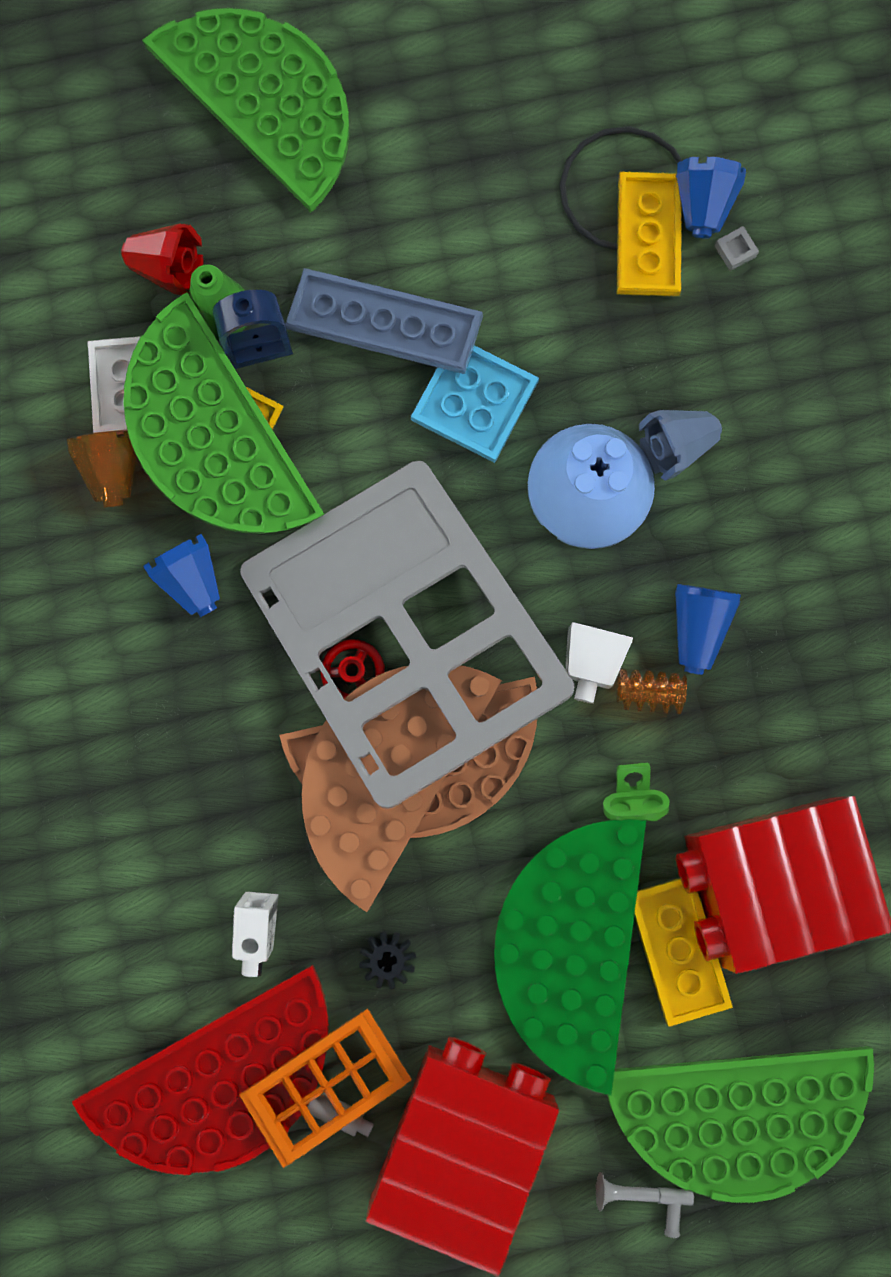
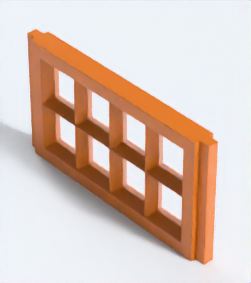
(270, 1123)

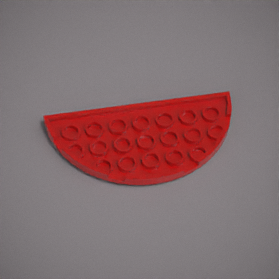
(185, 1102)

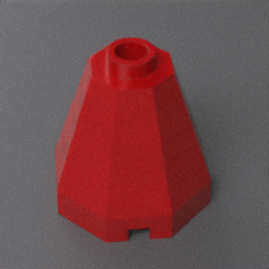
(165, 256)

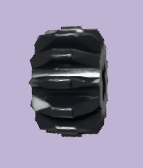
(397, 966)

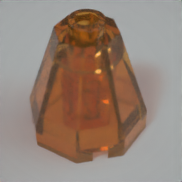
(105, 465)

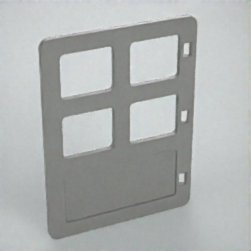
(363, 567)

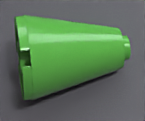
(207, 288)

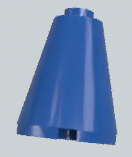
(702, 624)

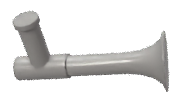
(674, 1197)

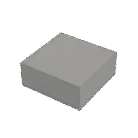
(736, 248)

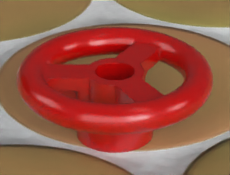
(363, 649)

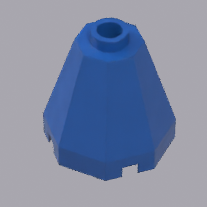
(708, 192)
(187, 576)

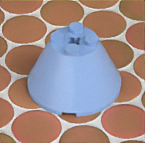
(591, 486)

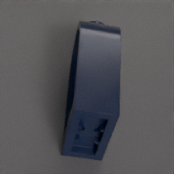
(247, 309)

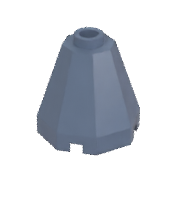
(677, 439)

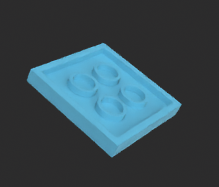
(476, 406)

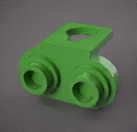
(636, 801)

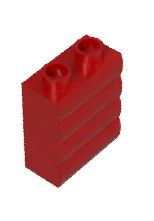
(784, 885)
(464, 1156)

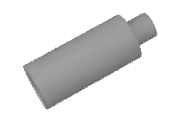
(323, 1109)

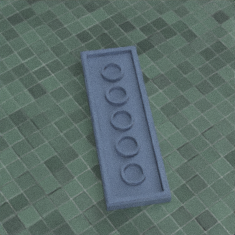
(384, 320)

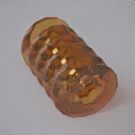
(651, 690)

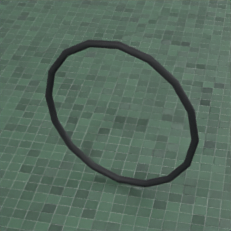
(656, 138)

